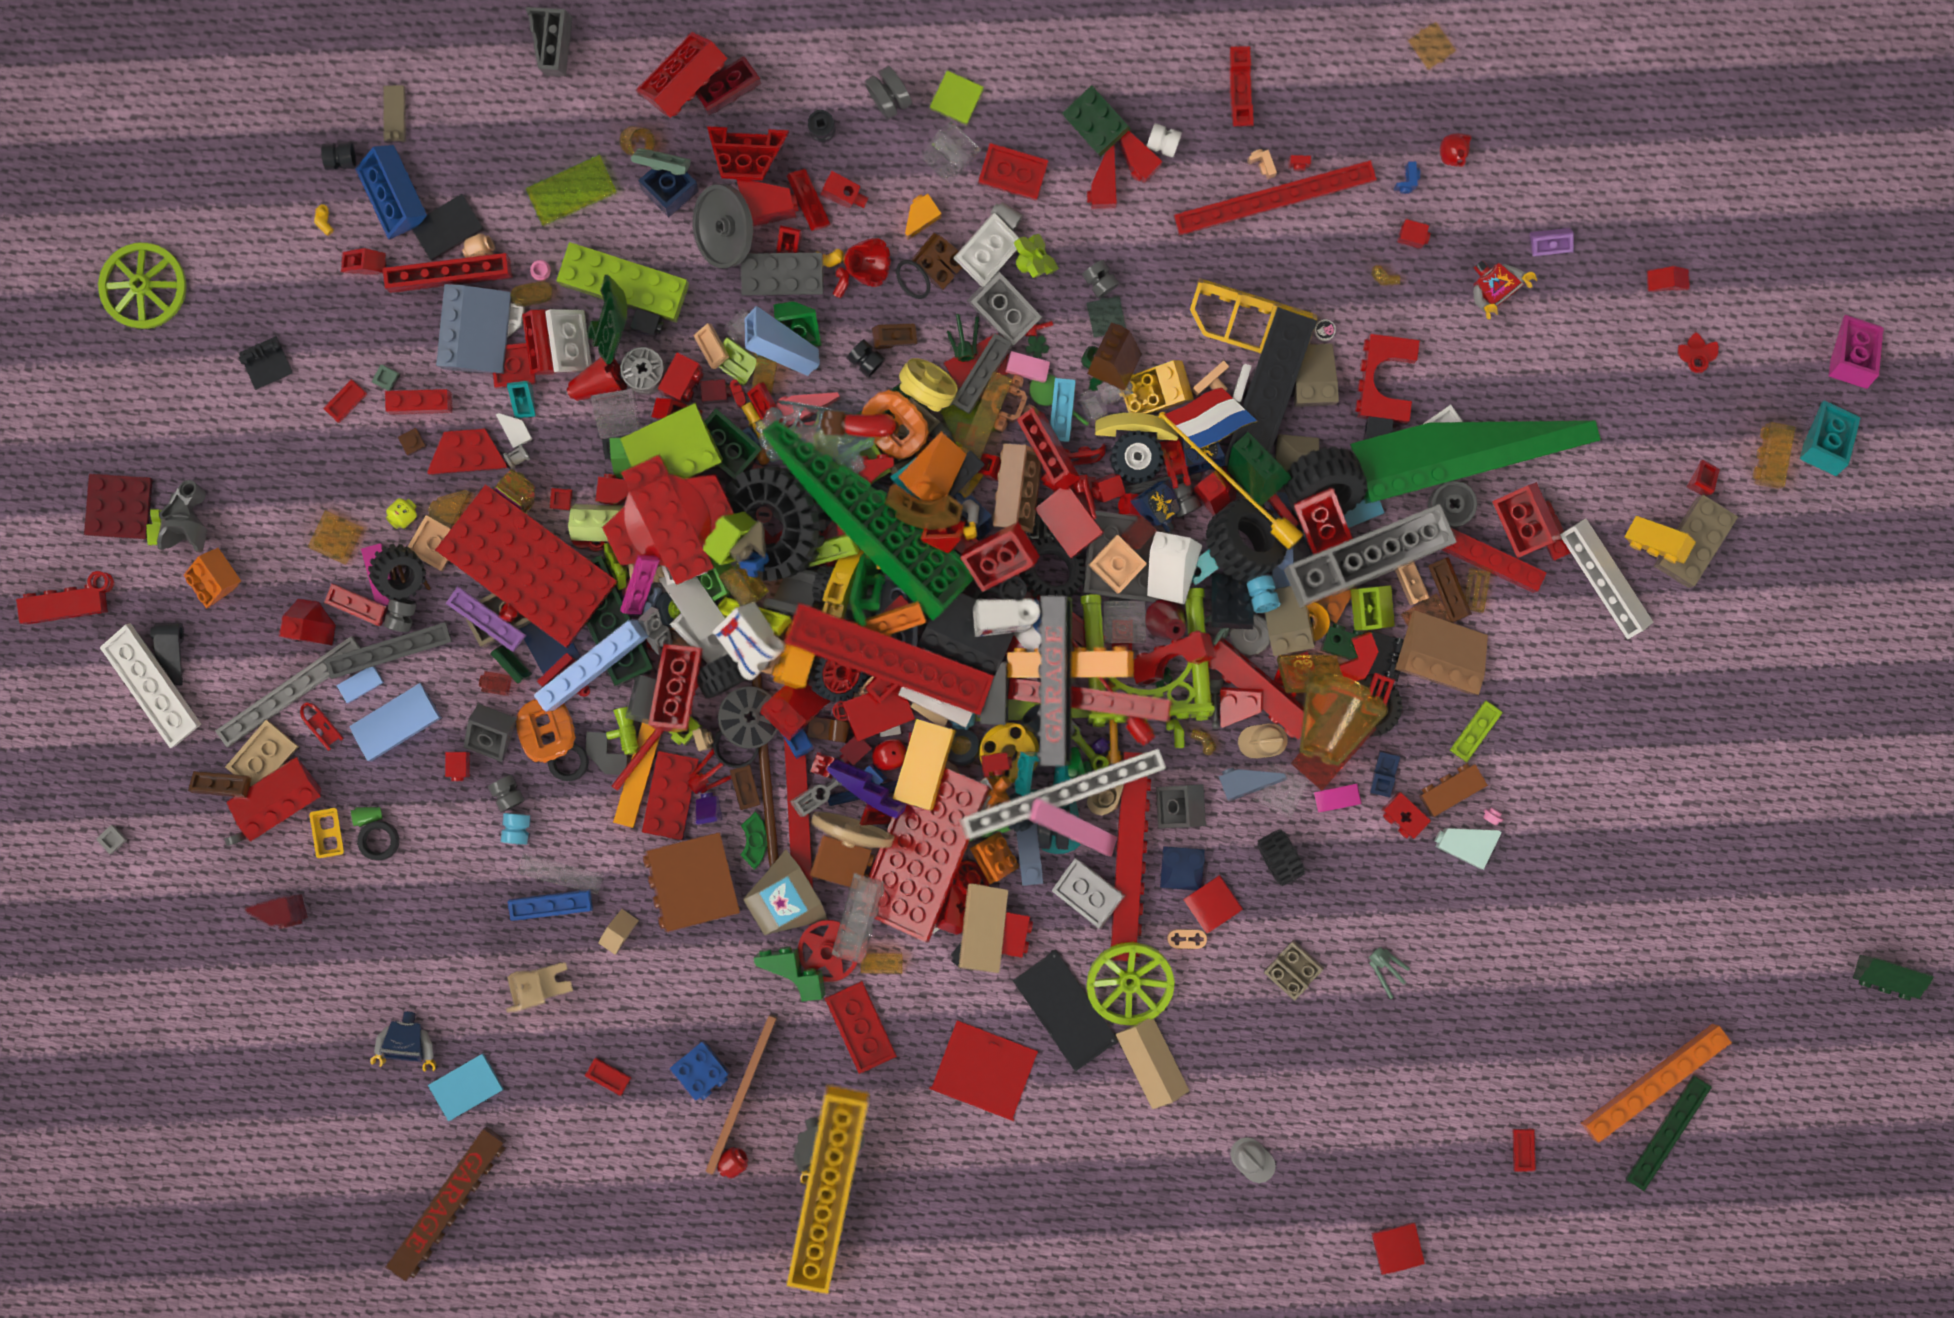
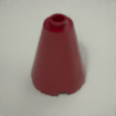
(1165, 619)

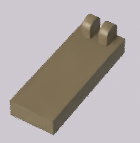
(394, 113)

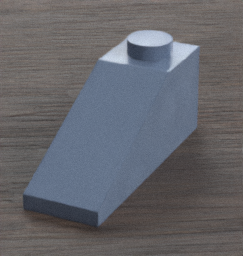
(1244, 782)
(1029, 856)

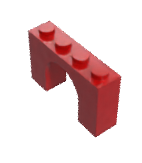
(1379, 350)

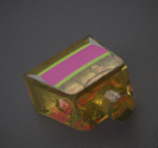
(516, 490)

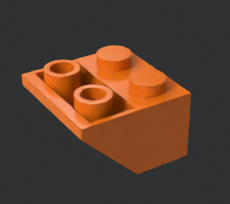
(211, 577)

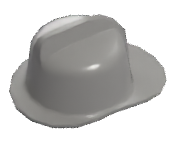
(1253, 1160)

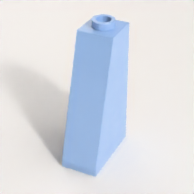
(779, 343)

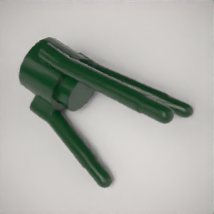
(964, 351)

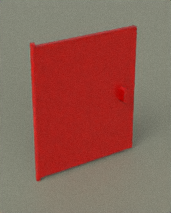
(984, 1072)

